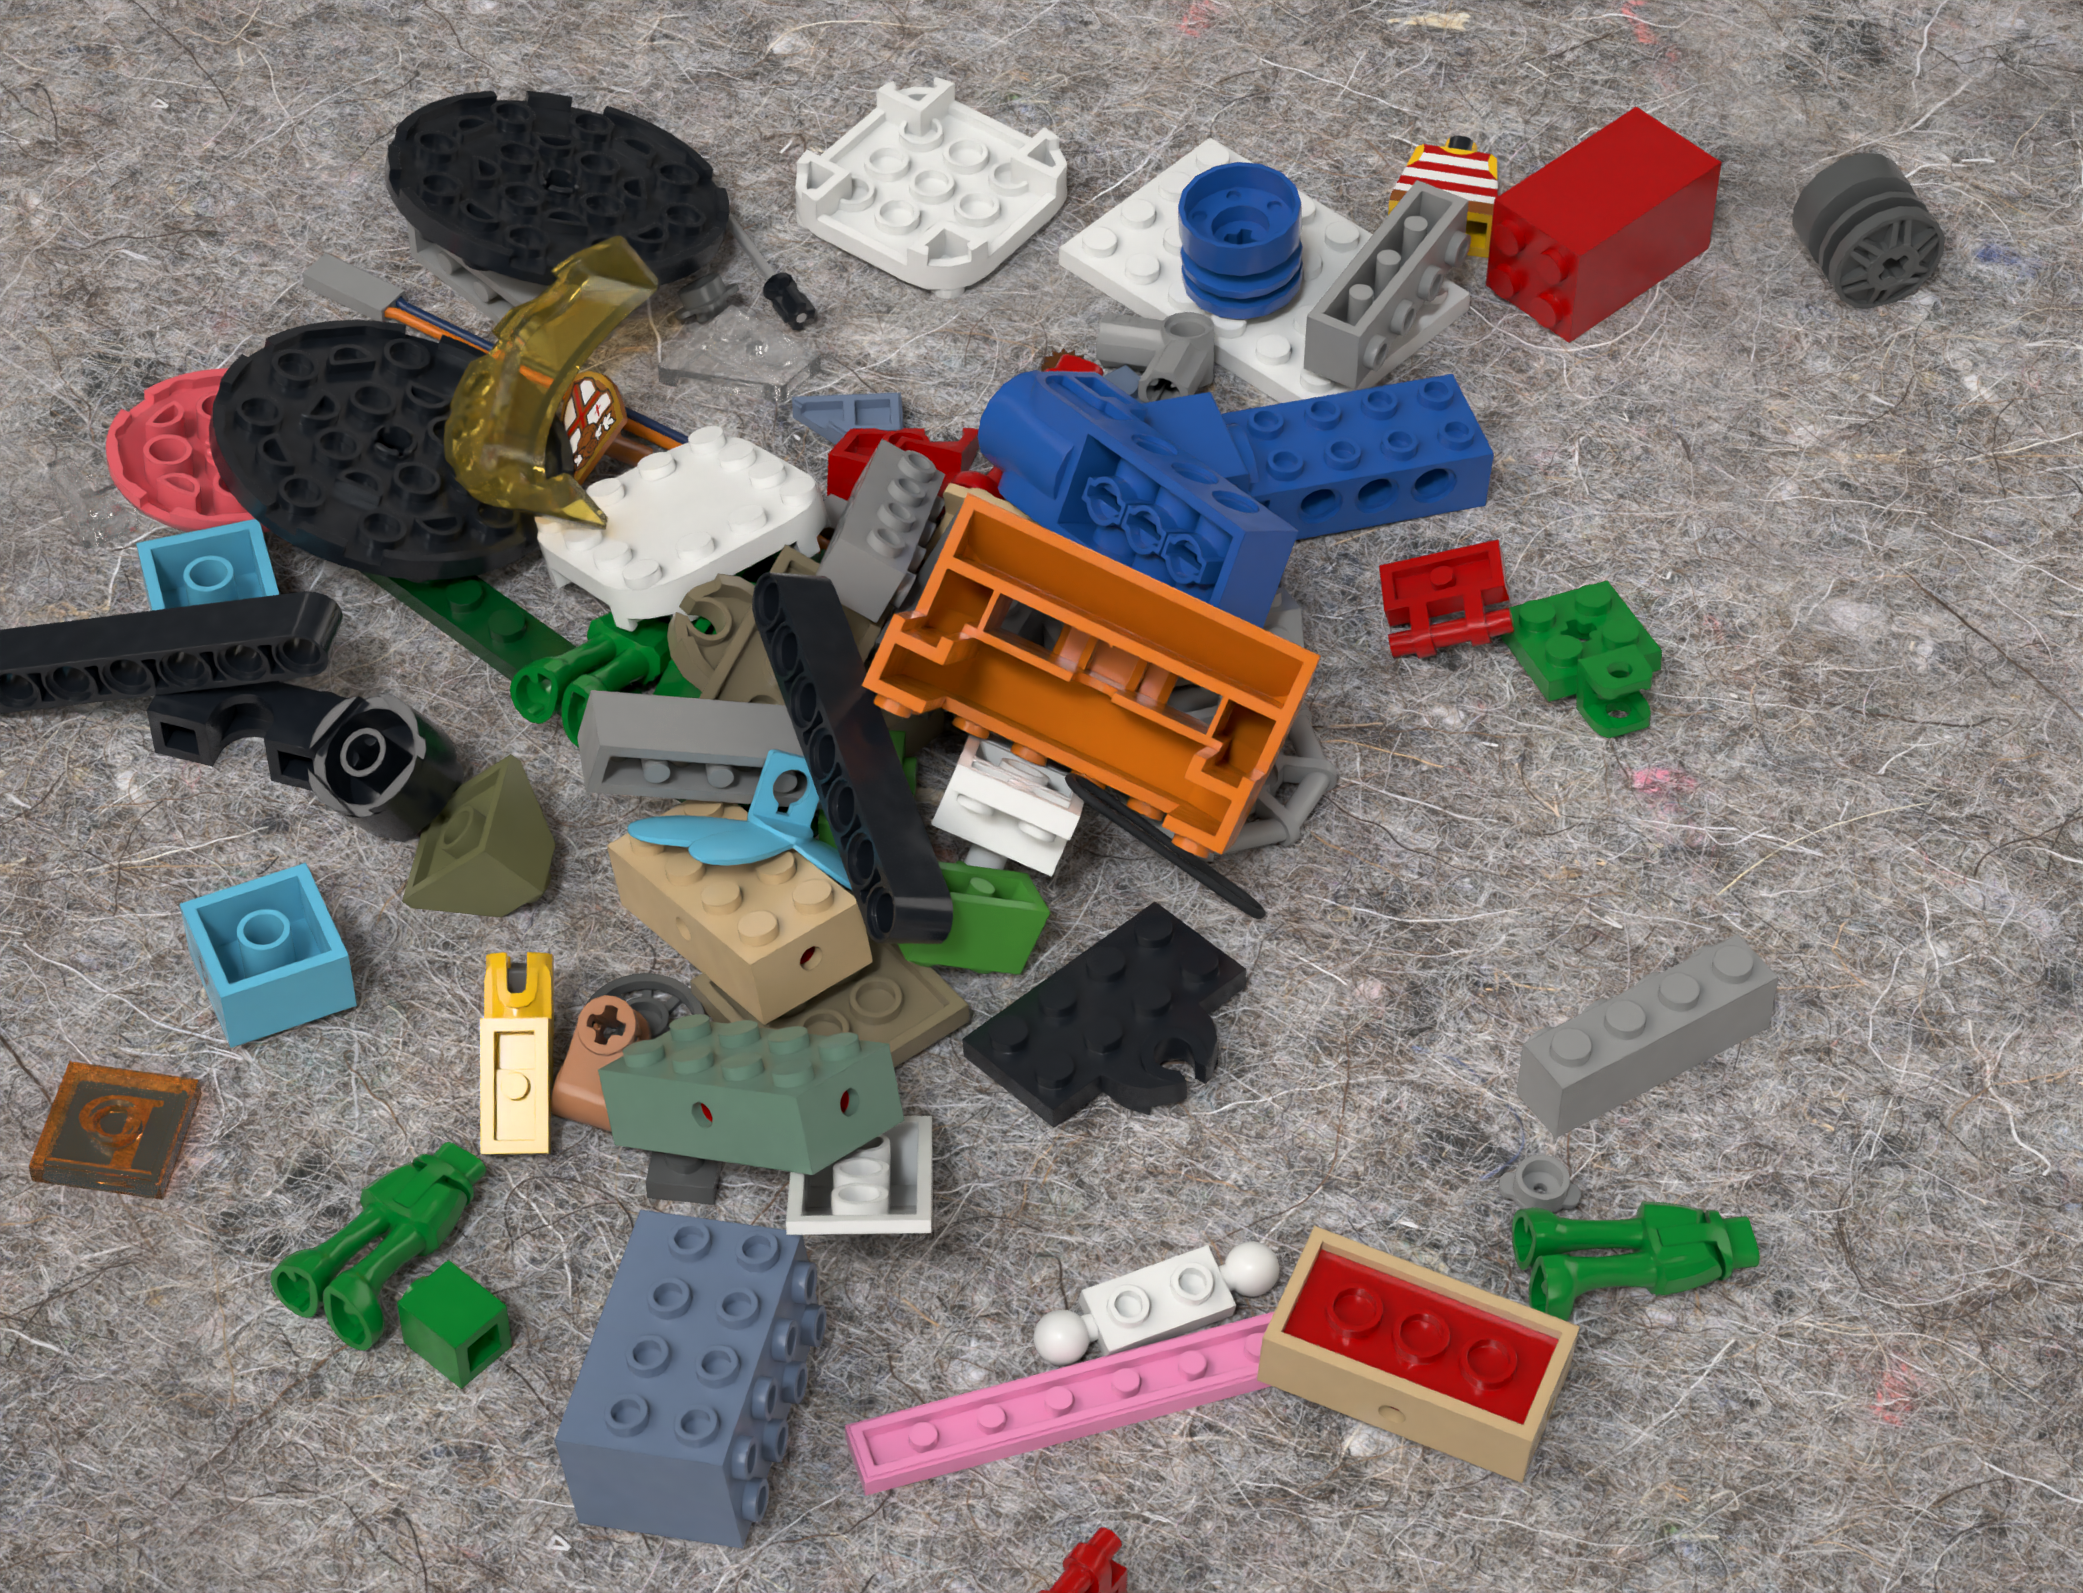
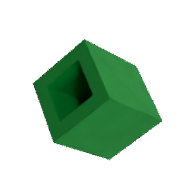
(454, 1323)

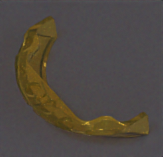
(514, 391)

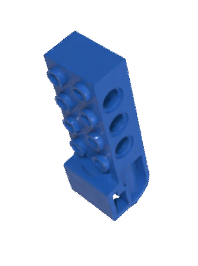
(1342, 455)
(1107, 480)

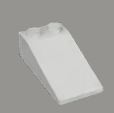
(870, 1190)

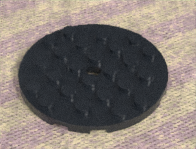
(540, 180)
(306, 455)

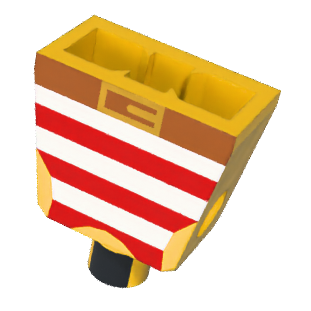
(1459, 171)

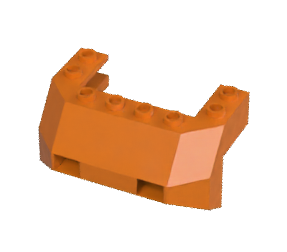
(1106, 681)

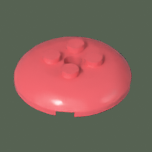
(165, 458)

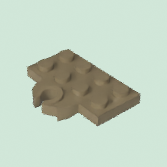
(734, 660)

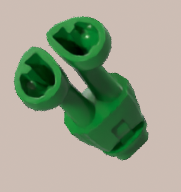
(561, 681)
(414, 1215)
(1670, 1244)

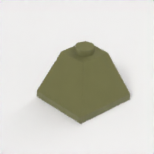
(484, 848)

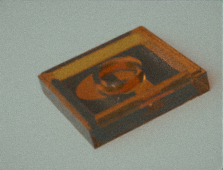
(115, 1130)

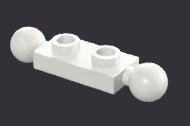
(1156, 1302)

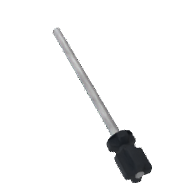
(779, 288)

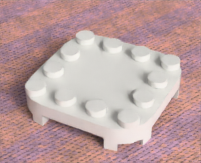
(931, 188)
(682, 523)

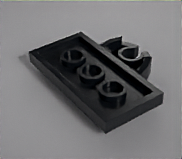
(1113, 1021)

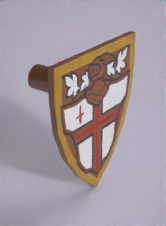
(594, 421)

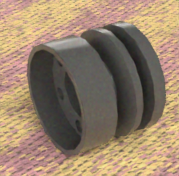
(1868, 230)

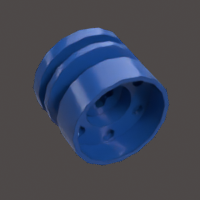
(1241, 240)

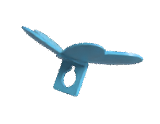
(761, 836)

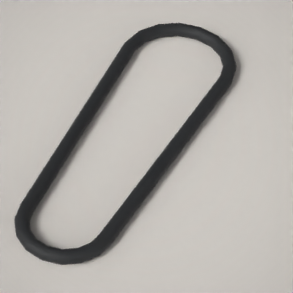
(1196, 867)

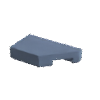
(836, 414)

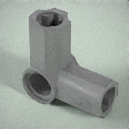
(1170, 351)

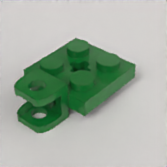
(1601, 671)

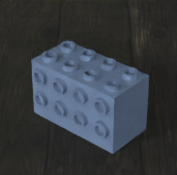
(691, 1379)

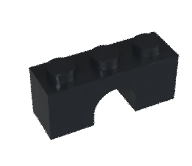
(205, 721)

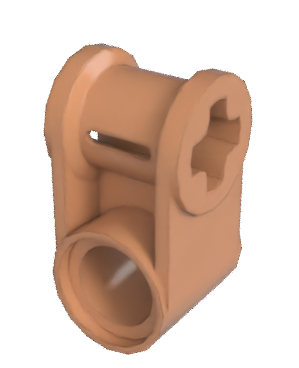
(577, 1087)

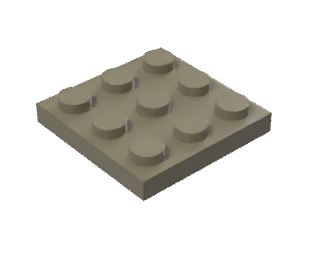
(880, 1003)

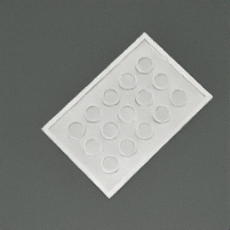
(1138, 262)

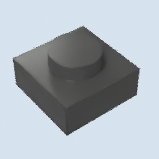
(683, 1178)

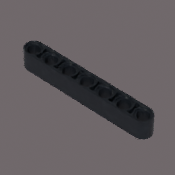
(167, 651)
(852, 760)

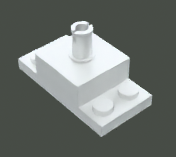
(1008, 806)

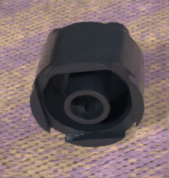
(383, 766)

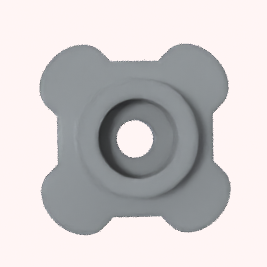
(1540, 1173)

